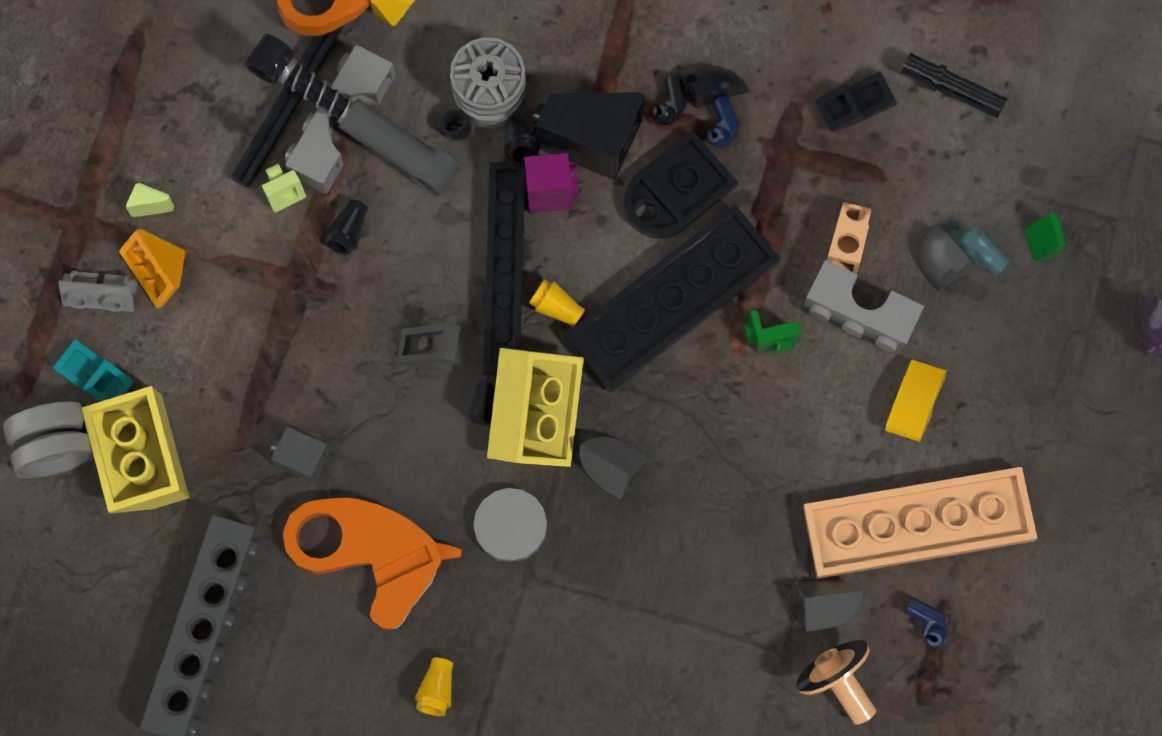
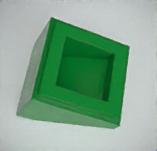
(1045, 238)

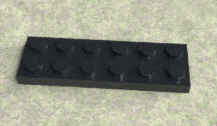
(672, 298)

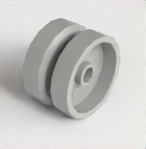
(48, 440)

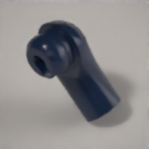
(727, 123)
(932, 622)

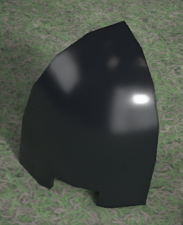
(713, 83)

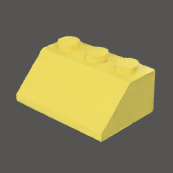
(535, 407)
(135, 451)

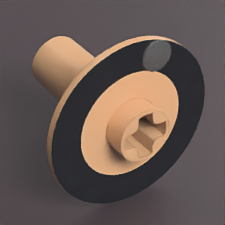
(835, 671)

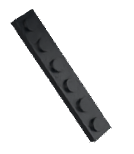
(504, 262)

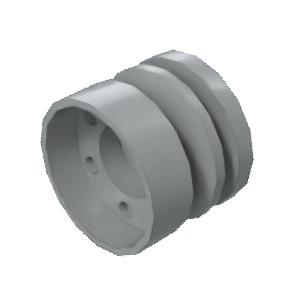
(490, 101)

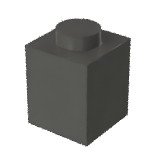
(299, 454)

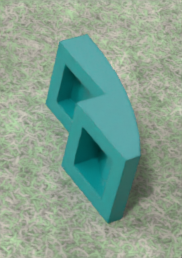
(92, 373)

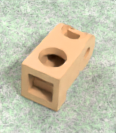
(850, 237)

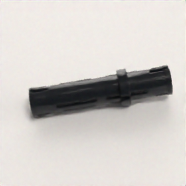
(947, 82)

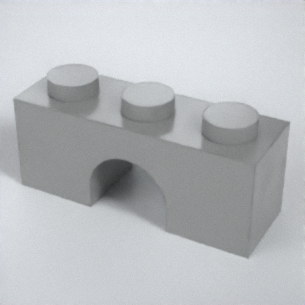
(888, 325)

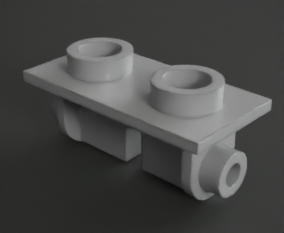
(82, 291)

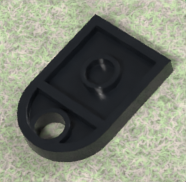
(679, 187)

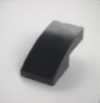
(856, 103)

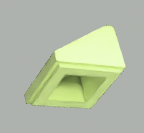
(148, 201)

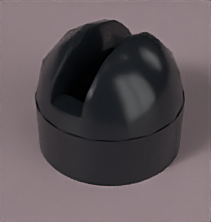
(460, 120)

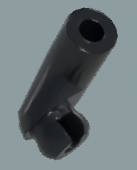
(674, 104)

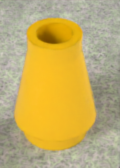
(556, 303)
(436, 688)

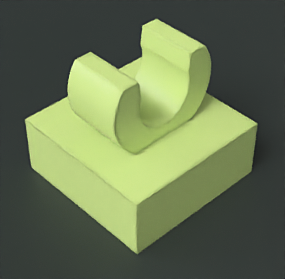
(283, 188)

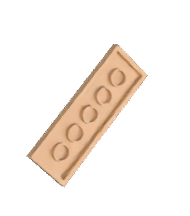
(919, 522)

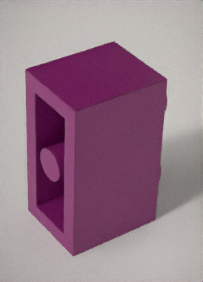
(550, 182)

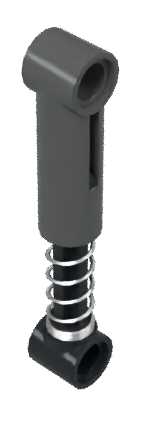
(425, 165)

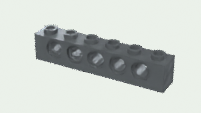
(221, 537)

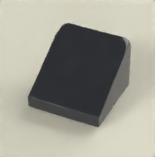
(482, 403)

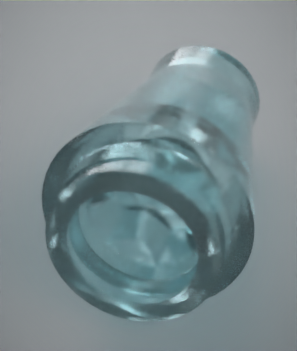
(983, 250)

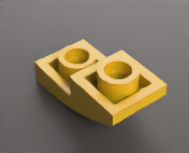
(915, 400)

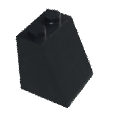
(590, 128)

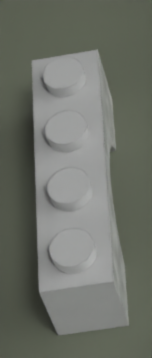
(314, 156)

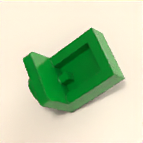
(776, 338)

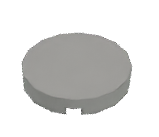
(510, 525)

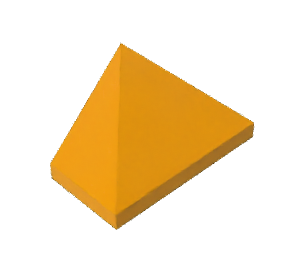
(154, 264)

